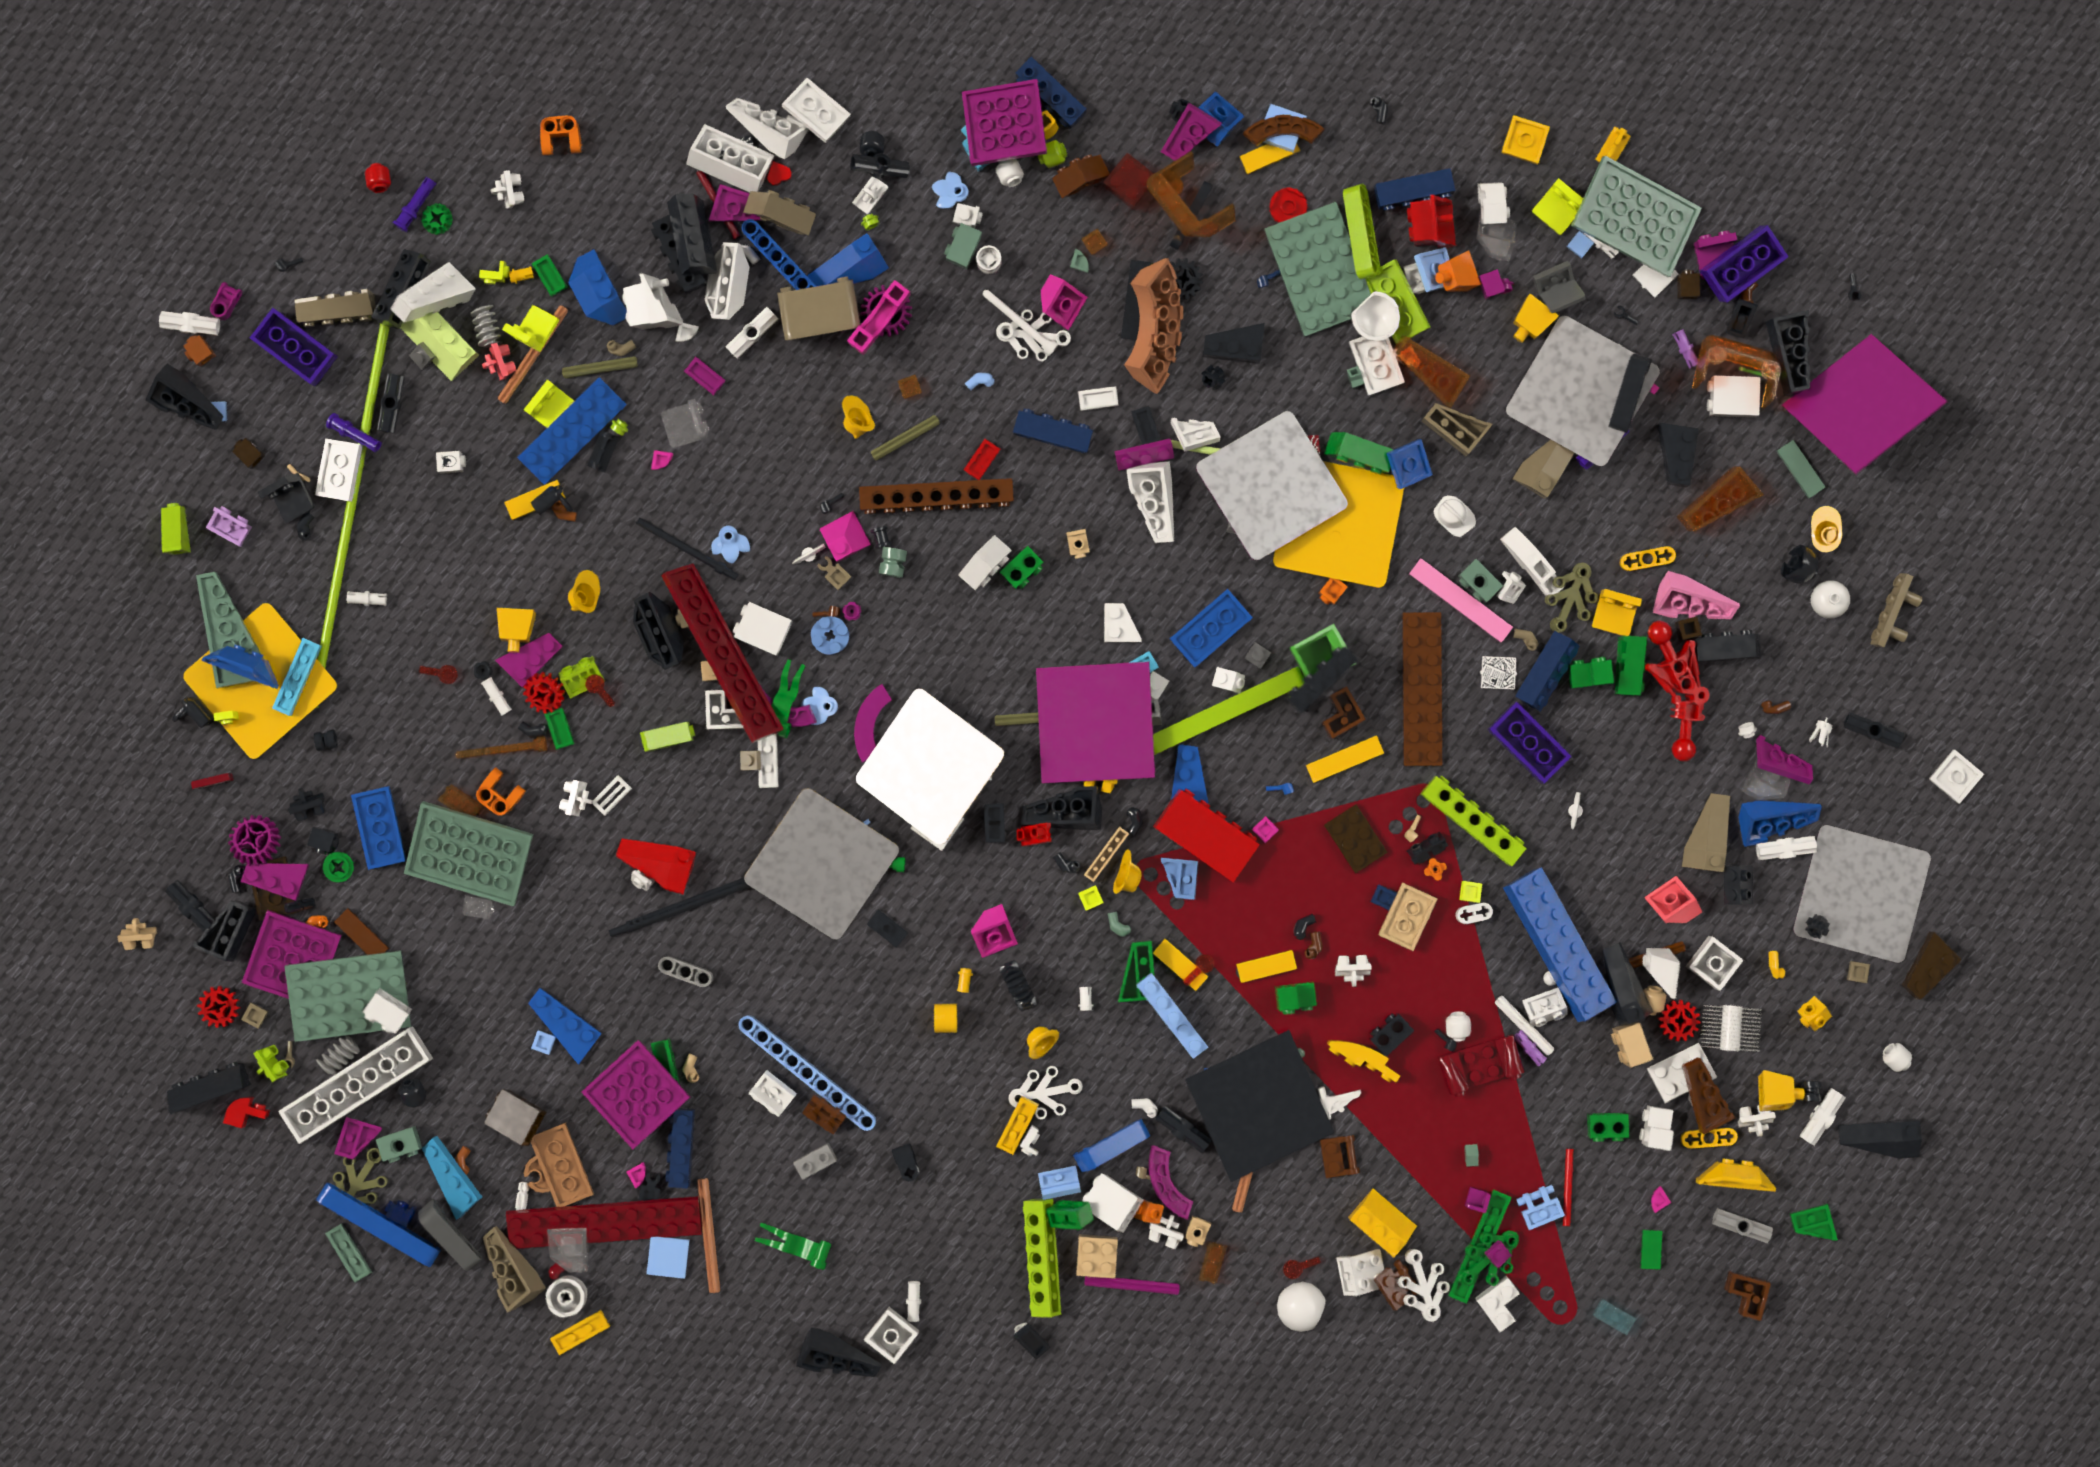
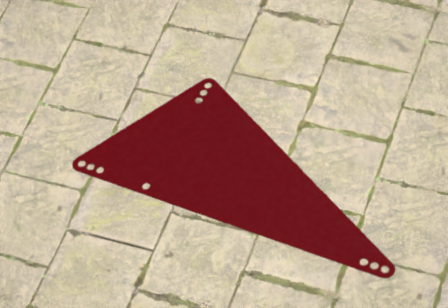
(1446, 973)

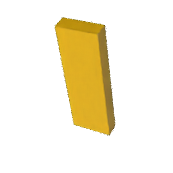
(1264, 156)
(521, 505)
(1178, 962)
(1266, 966)
(1017, 1125)
(580, 1332)

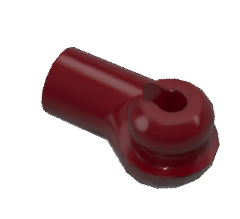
(555, 1270)

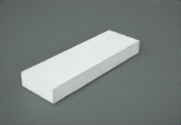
(769, 762)

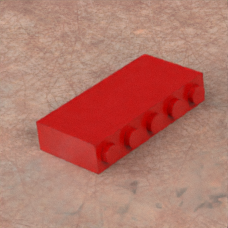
(1207, 834)

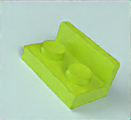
(575, 676)

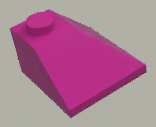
(1061, 301)
(845, 536)
(993, 931)

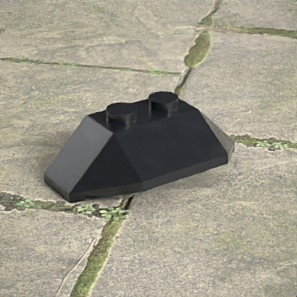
(658, 630)

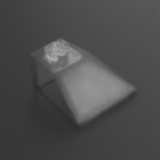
(1497, 238)
(1765, 784)
(569, 1248)

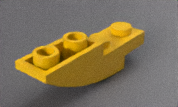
(1358, 1053)

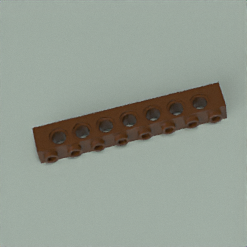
(868, 493)

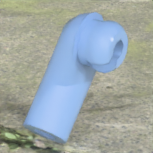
(980, 378)

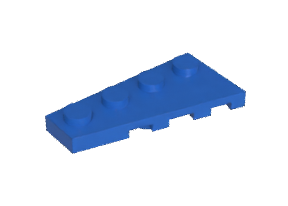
(570, 1029)

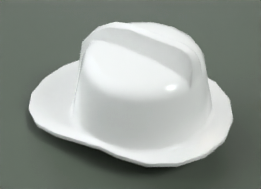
(1454, 516)

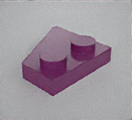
(355, 1137)

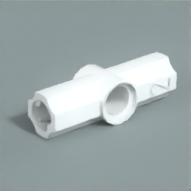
(189, 322)
(760, 323)
(1786, 848)
(1822, 1117)

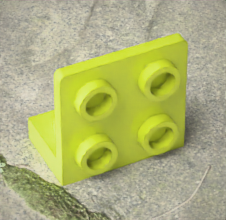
(1558, 207)
(534, 329)
(548, 404)

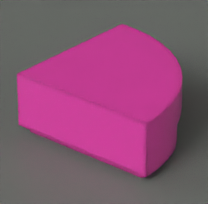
(660, 459)
(637, 1174)
(1659, 1199)

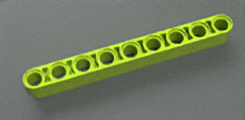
(1227, 709)

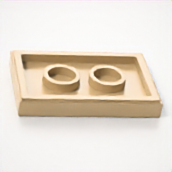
(1407, 916)

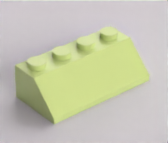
(448, 346)

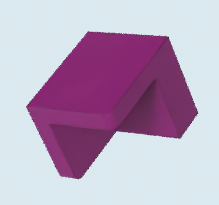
(1491, 284)
(1477, 1200)

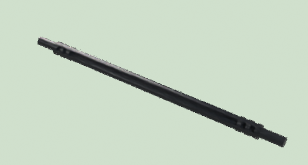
(680, 907)

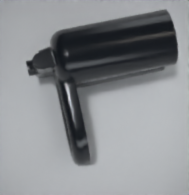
(549, 498)
(196, 710)

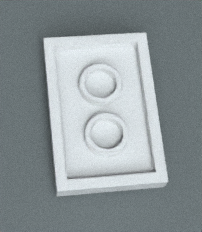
(816, 110)
(1377, 364)
(338, 470)
(1669, 1074)

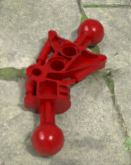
(1671, 681)

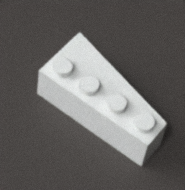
(437, 291)

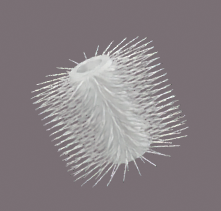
(1731, 1028)

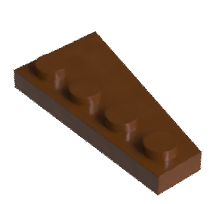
(1707, 1102)

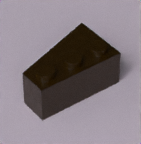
(1930, 966)

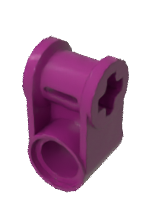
(226, 300)

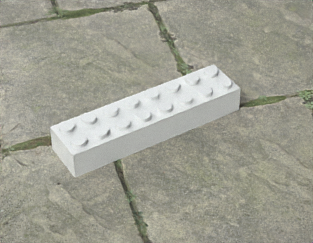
(355, 1085)

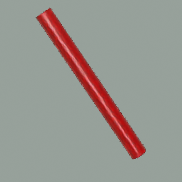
(1568, 1187)

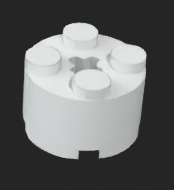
(556, 1292)

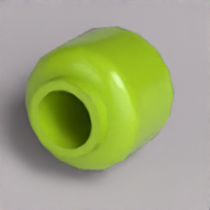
(1055, 154)

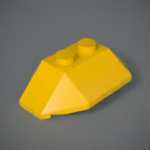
(1736, 1176)

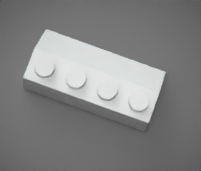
(743, 172)

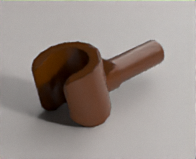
(833, 612)

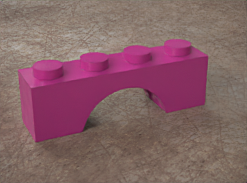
(880, 317)

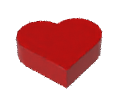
(778, 174)

